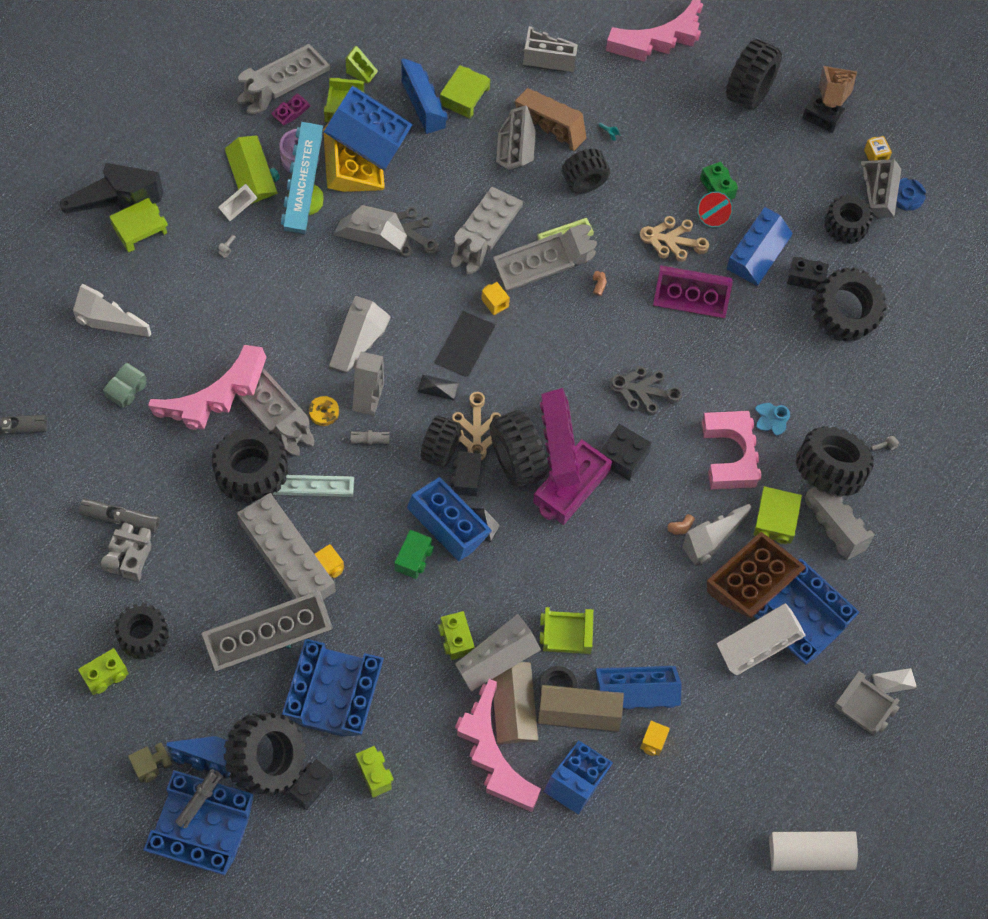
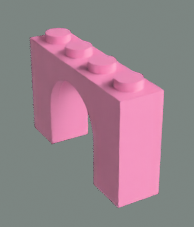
(739, 428)

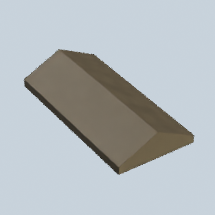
(515, 705)
(580, 708)

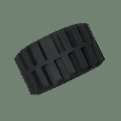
(585, 171)
(852, 208)
(440, 441)
(138, 616)

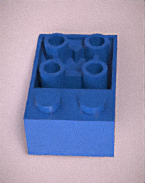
(200, 753)
(577, 777)

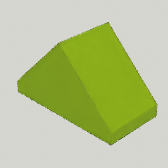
(359, 66)

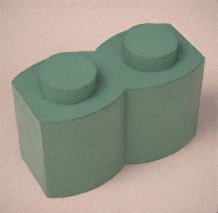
(125, 385)

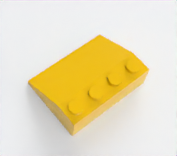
(348, 170)

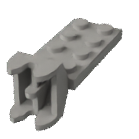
(280, 77)
(484, 228)
(545, 257)
(279, 414)

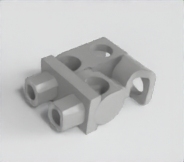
(130, 545)

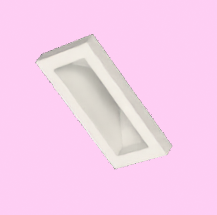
(237, 202)
(894, 680)

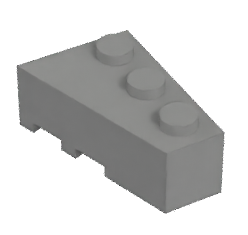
(549, 52)
(368, 382)

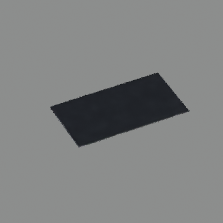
(465, 344)

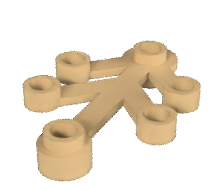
(672, 239)
(476, 429)

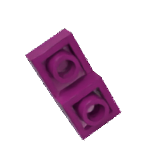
(291, 110)

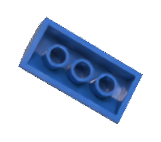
(423, 96)
(760, 247)
(448, 518)
(642, 685)

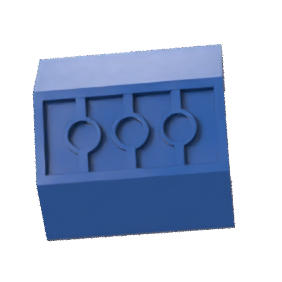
(368, 128)
(818, 609)
(332, 690)
(211, 835)

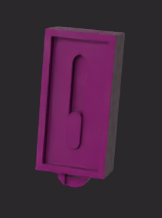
(564, 502)

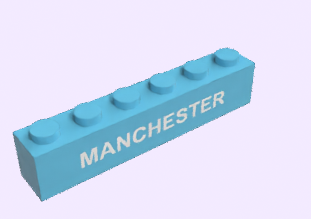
(303, 177)

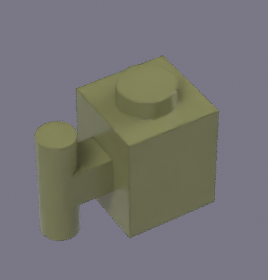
(145, 763)

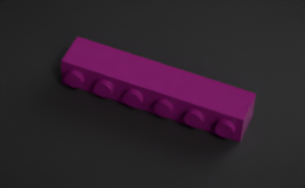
(560, 439)

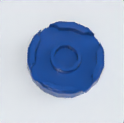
(910, 194)

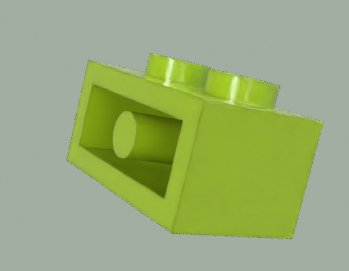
(456, 634)
(103, 672)
(373, 771)

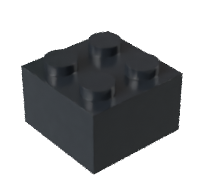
(626, 451)

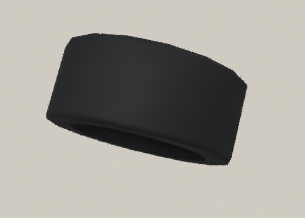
(558, 671)

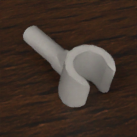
(224, 249)
(891, 442)

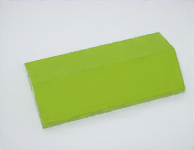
(251, 167)

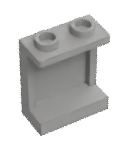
(867, 704)

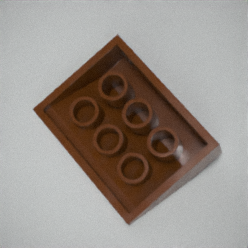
(754, 576)

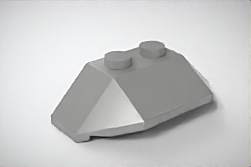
(516, 139)
(373, 228)

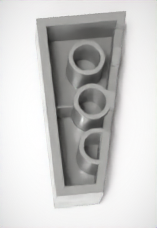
(839, 523)
(498, 653)

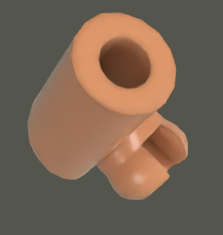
(601, 282)
(681, 527)

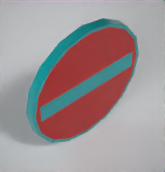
(714, 209)

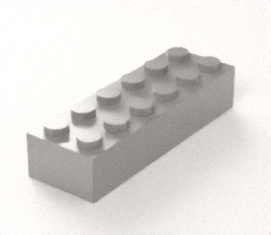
(285, 549)
(267, 630)

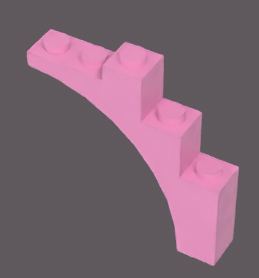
(640, 43)
(218, 397)
(504, 781)

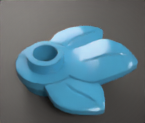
(770, 420)

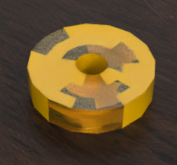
(324, 403)

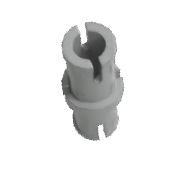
(370, 437)

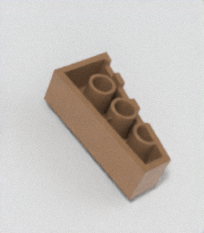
(836, 85)
(554, 117)

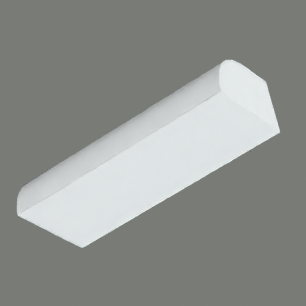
(760, 639)
(813, 851)

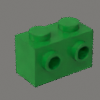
(717, 179)
(413, 554)

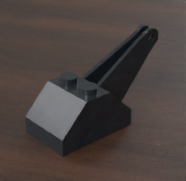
(119, 187)

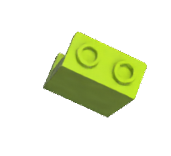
(337, 91)
(464, 91)
(138, 223)
(778, 514)
(567, 631)

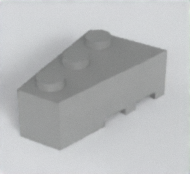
(882, 185)

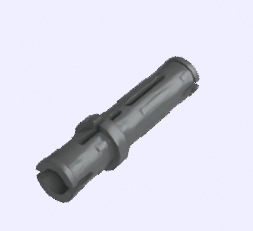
(203, 791)

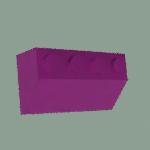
(692, 291)

